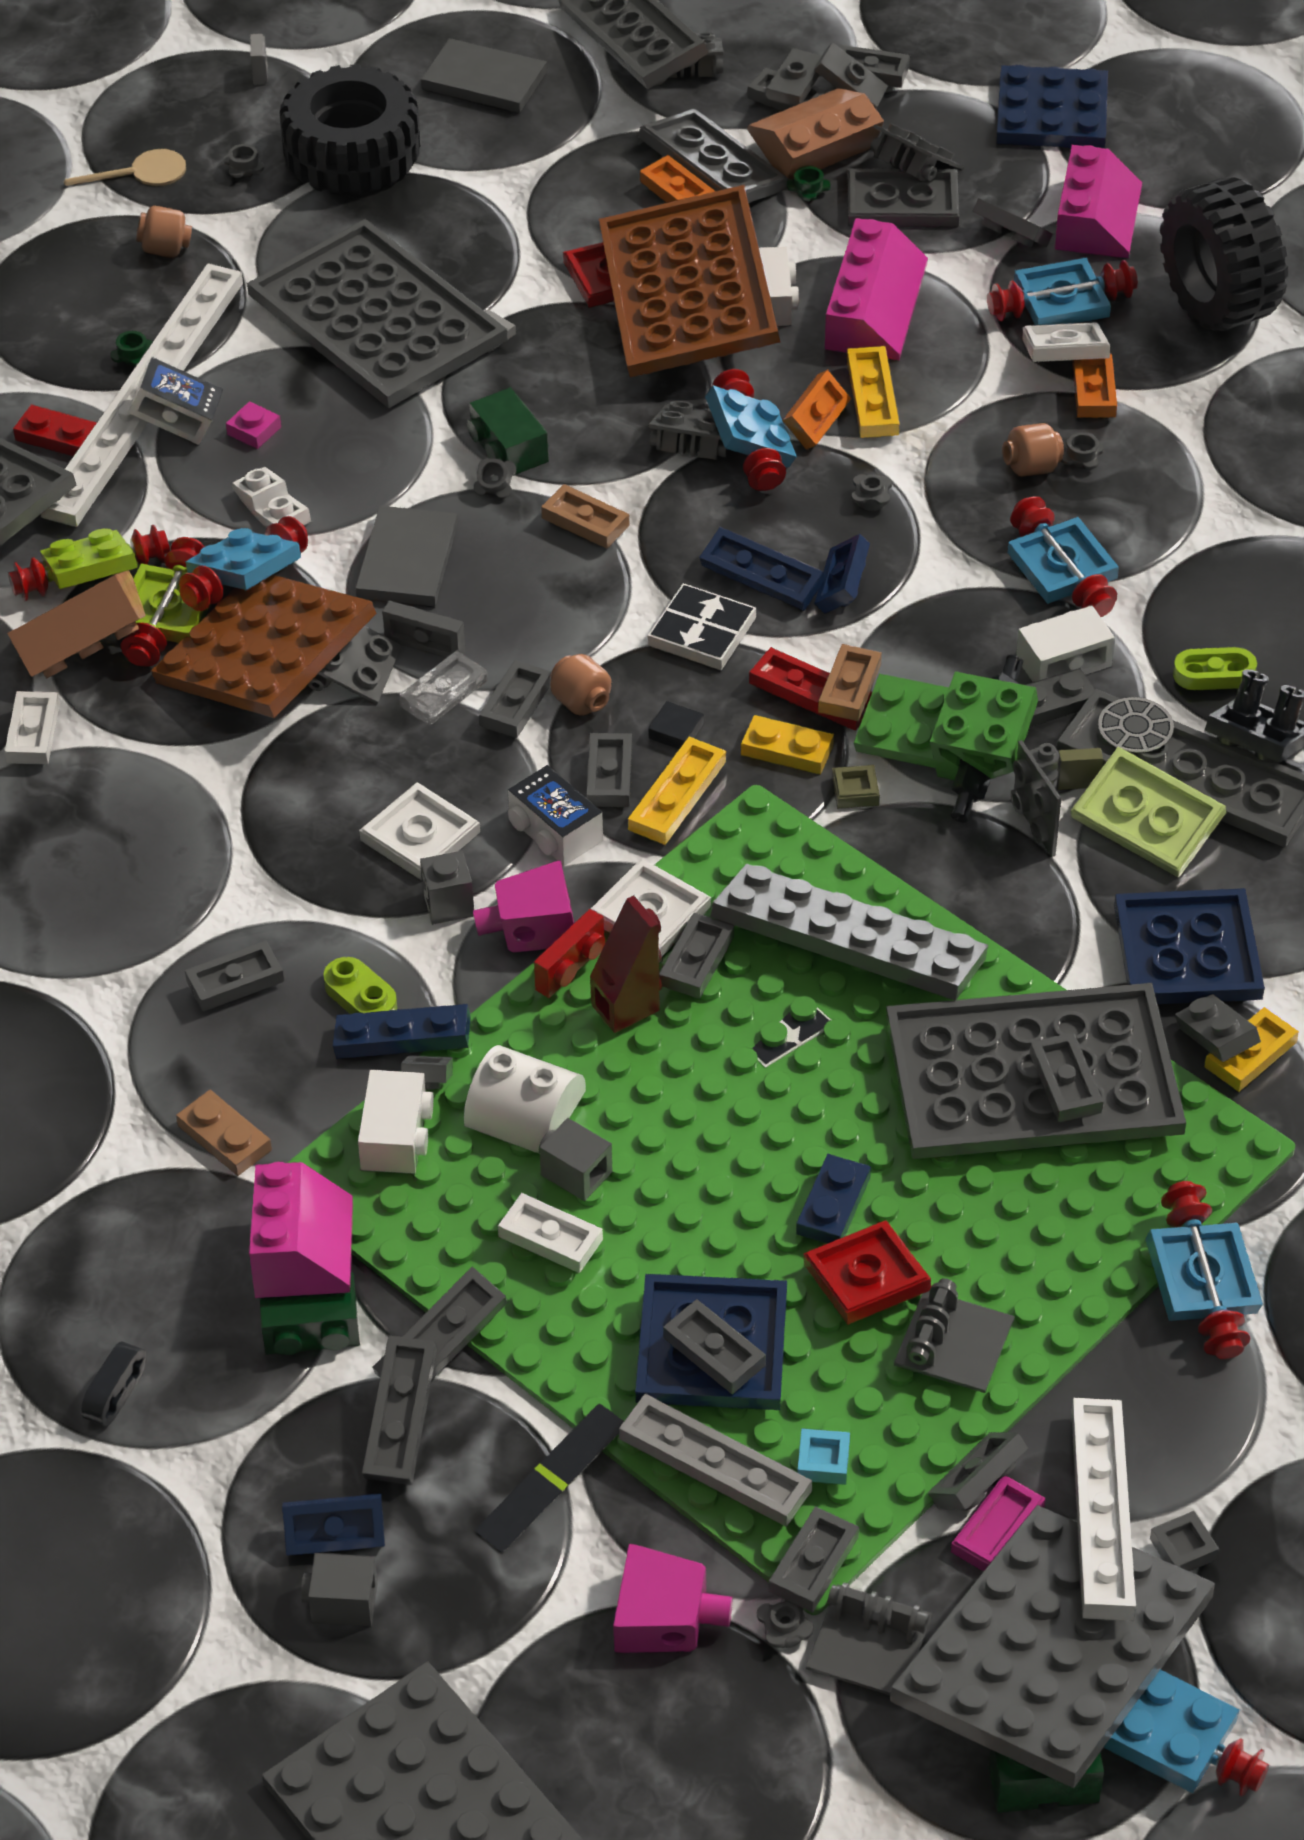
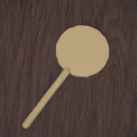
(151, 168)

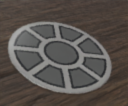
(1136, 724)

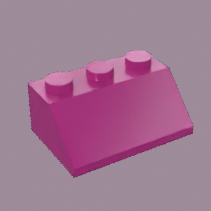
(1097, 204)
(299, 1232)

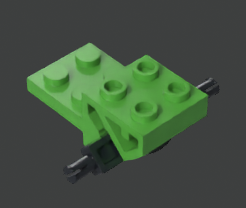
(958, 729)

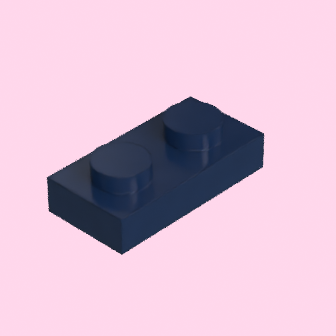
(842, 574)
(833, 1199)
(333, 1524)

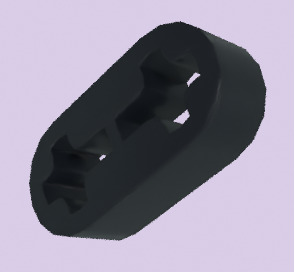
(113, 1383)

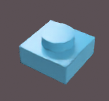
(824, 1455)

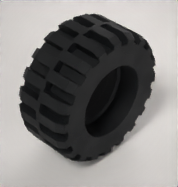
(350, 129)
(1223, 253)

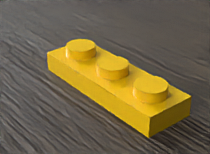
(873, 392)
(677, 790)

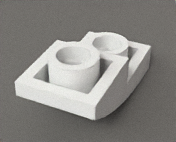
(268, 497)

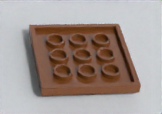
(264, 644)

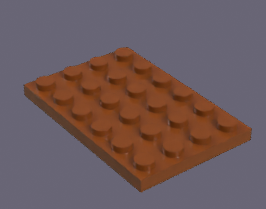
(688, 281)

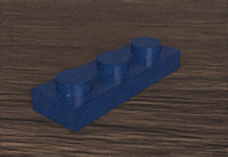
(762, 568)
(402, 1031)

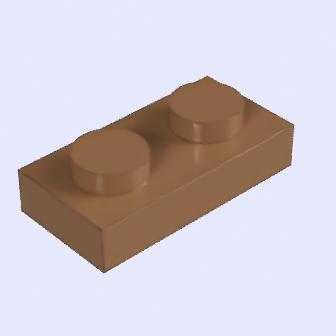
(585, 516)
(850, 682)
(224, 1132)

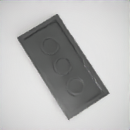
(712, 154)

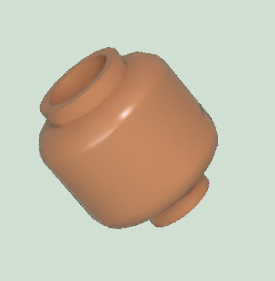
(163, 231)
(1033, 449)
(580, 684)

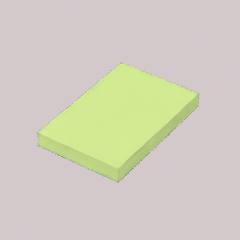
(1148, 812)

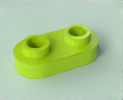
(1212, 667)
(354, 983)

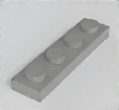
(715, 1460)

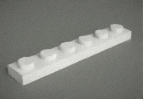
(1103, 1510)

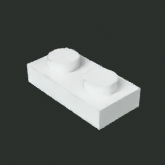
(32, 727)
(550, 1232)

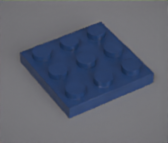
(1052, 106)
(1190, 944)
(748, 1305)

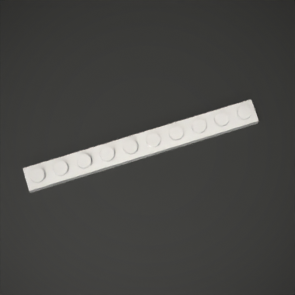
(117, 428)

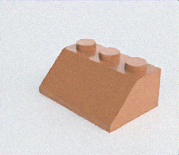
(818, 131)
(79, 625)

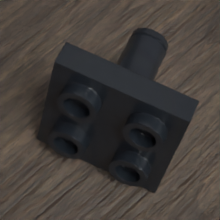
(1249, 724)

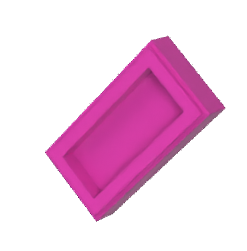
(995, 1522)

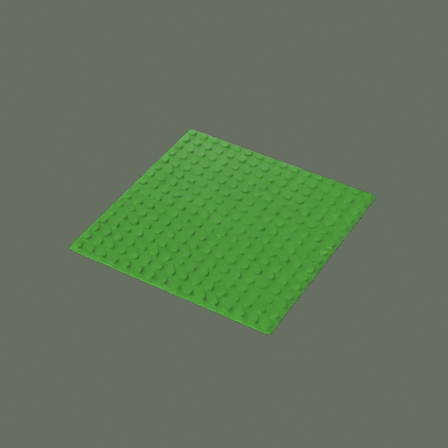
(719, 1167)

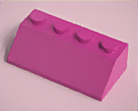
(875, 290)

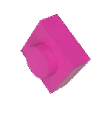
(253, 425)

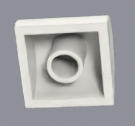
(520, 1097)

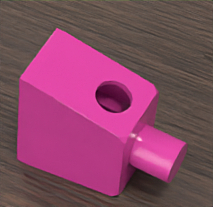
(530, 909)
(664, 1603)

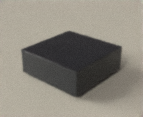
(675, 725)

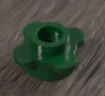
(808, 183)
(130, 348)

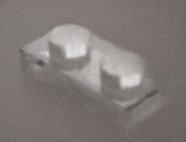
(443, 688)

